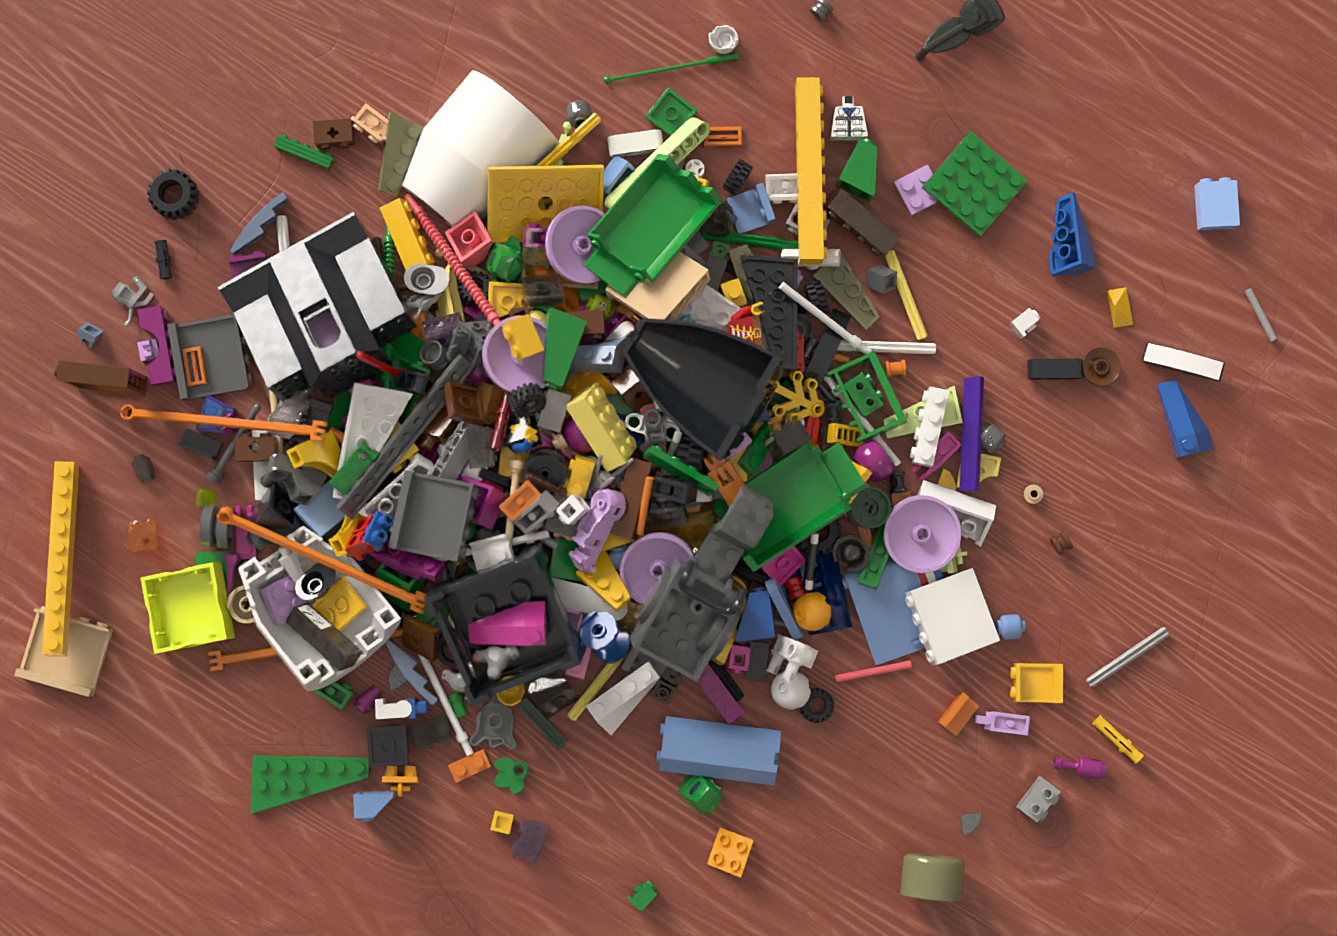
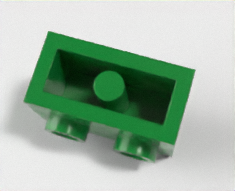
(864, 393)
(337, 694)

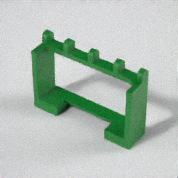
(886, 386)

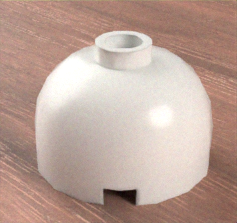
(790, 694)

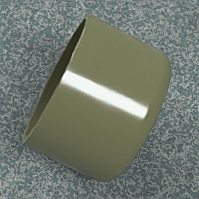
(932, 877)

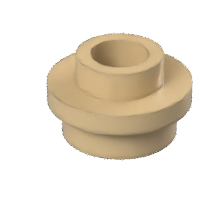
(1027, 496)

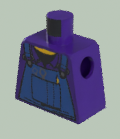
(214, 407)

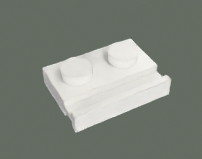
(491, 551)

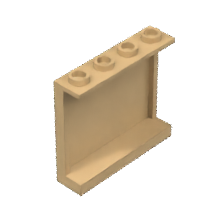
(669, 292)
(81, 667)

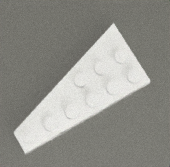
(714, 311)
(370, 419)

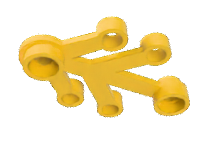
(799, 399)

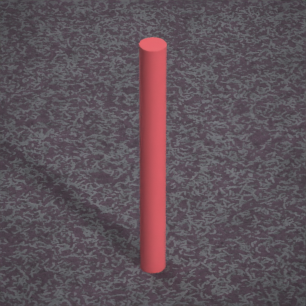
(873, 671)

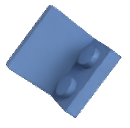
(752, 209)

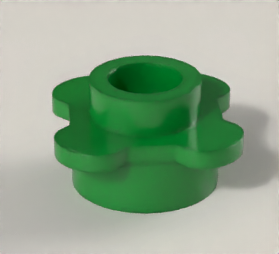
(720, 246)

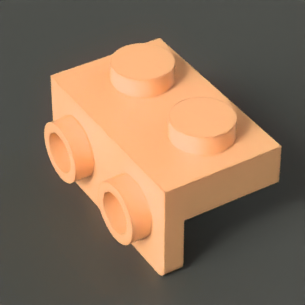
(372, 123)

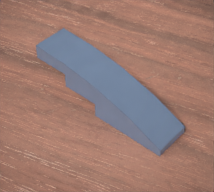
(255, 229)
(407, 666)

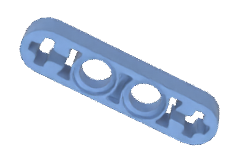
(783, 608)

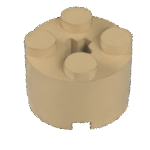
(237, 606)

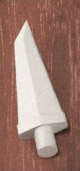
(291, 564)

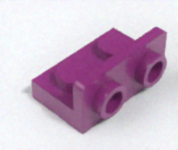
(241, 263)

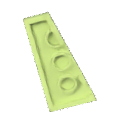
(951, 416)

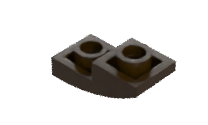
(667, 685)

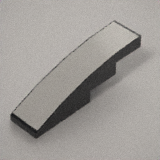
(1183, 361)

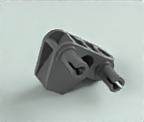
(300, 483)

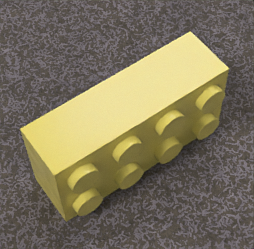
(601, 426)

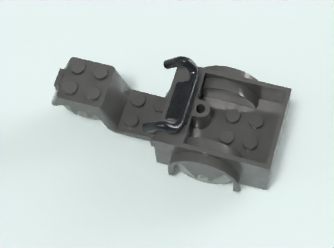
(693, 602)

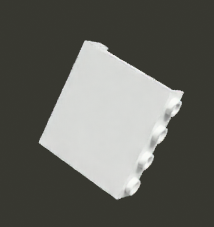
(951, 617)

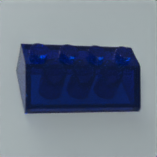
(829, 583)

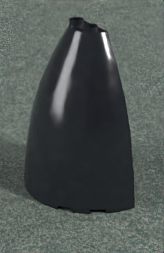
(704, 379)

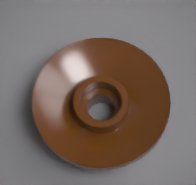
(1109, 363)

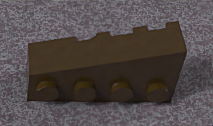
(859, 222)

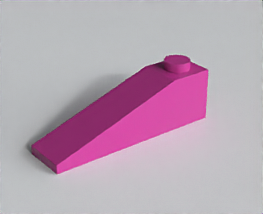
(514, 626)

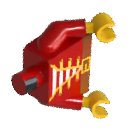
(746, 323)

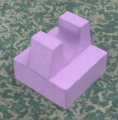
(148, 349)

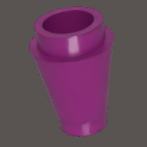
(367, 700)

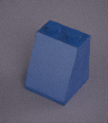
(757, 618)

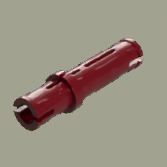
(504, 414)

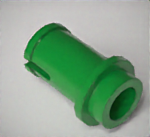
(458, 704)

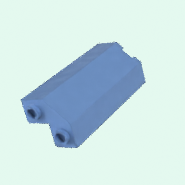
(719, 750)

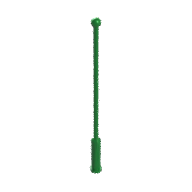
(710, 60)

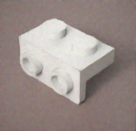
(781, 187)

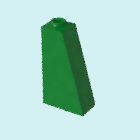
(560, 345)

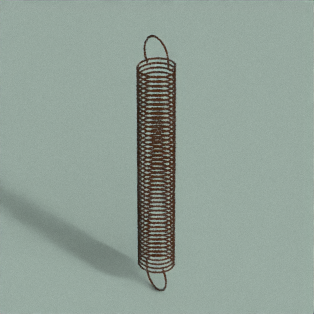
(543, 484)

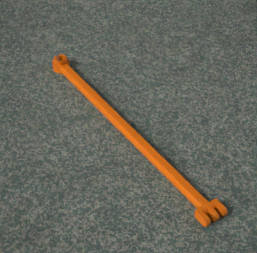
(227, 422)
(227, 516)
(257, 654)

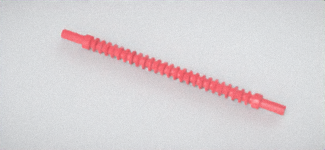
(455, 264)

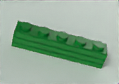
(304, 152)

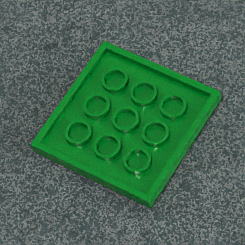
(974, 184)

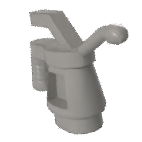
(126, 295)
(421, 303)

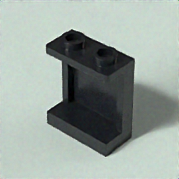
(316, 411)

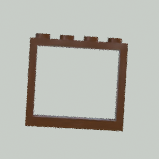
(101, 378)

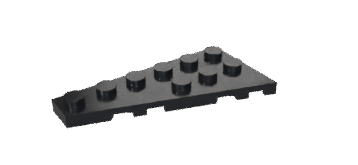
(780, 315)

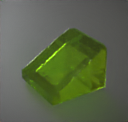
(205, 497)

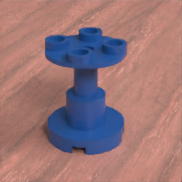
(605, 637)

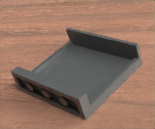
(222, 352)
(433, 516)

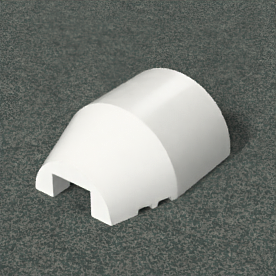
(468, 134)
(310, 667)

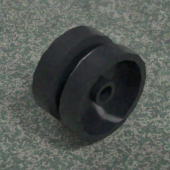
(547, 464)

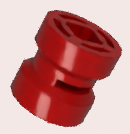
(795, 589)

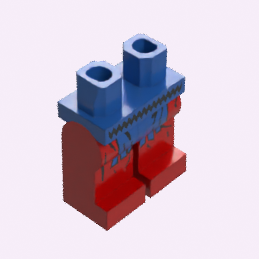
(370, 535)

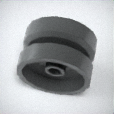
(213, 531)

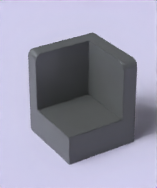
(881, 278)

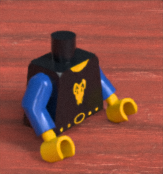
(522, 434)

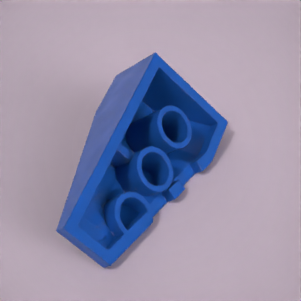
(1071, 243)
(1184, 424)

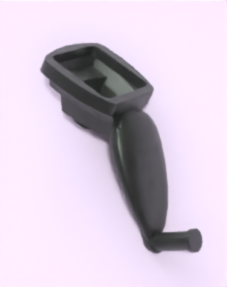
(975, 18)

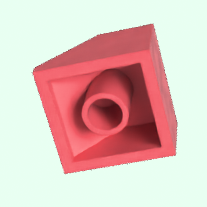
(470, 240)

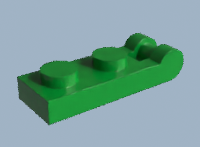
(756, 451)
(353, 468)

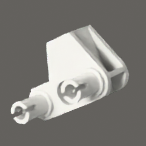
(796, 653)

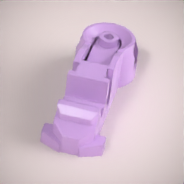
(596, 526)

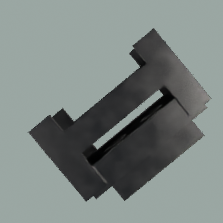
(491, 592)

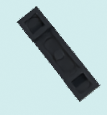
(826, 348)

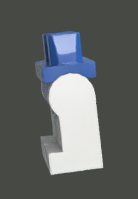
(401, 709)

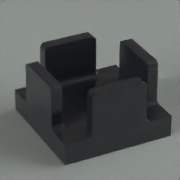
(388, 745)

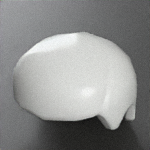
(723, 39)

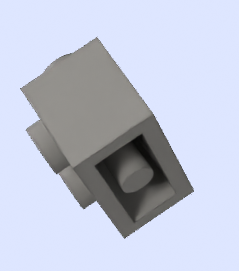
(554, 410)
(539, 510)
(1038, 799)

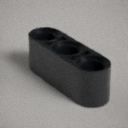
(1054, 369)

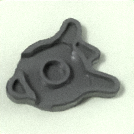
(495, 724)

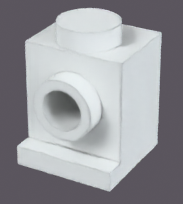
(1025, 322)
(565, 509)

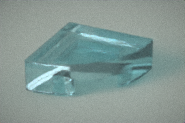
(396, 678)
(970, 822)

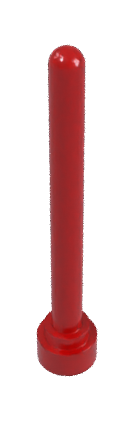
(379, 364)

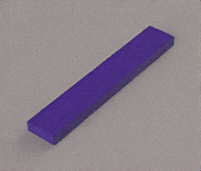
(971, 434)

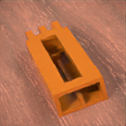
(716, 468)

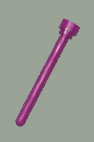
(231, 560)

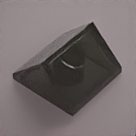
(542, 291)

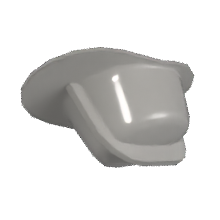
(426, 279)

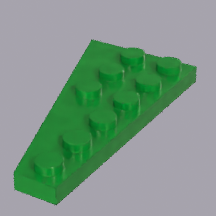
(289, 778)

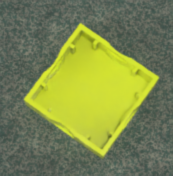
(187, 607)

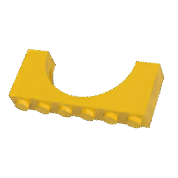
(326, 458)

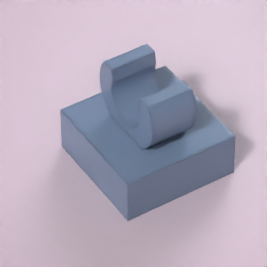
(90, 333)

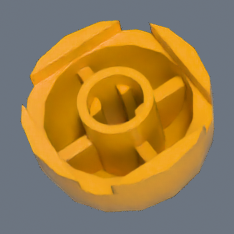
(811, 611)

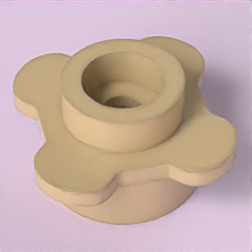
(559, 441)

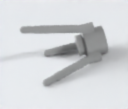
(604, 478)

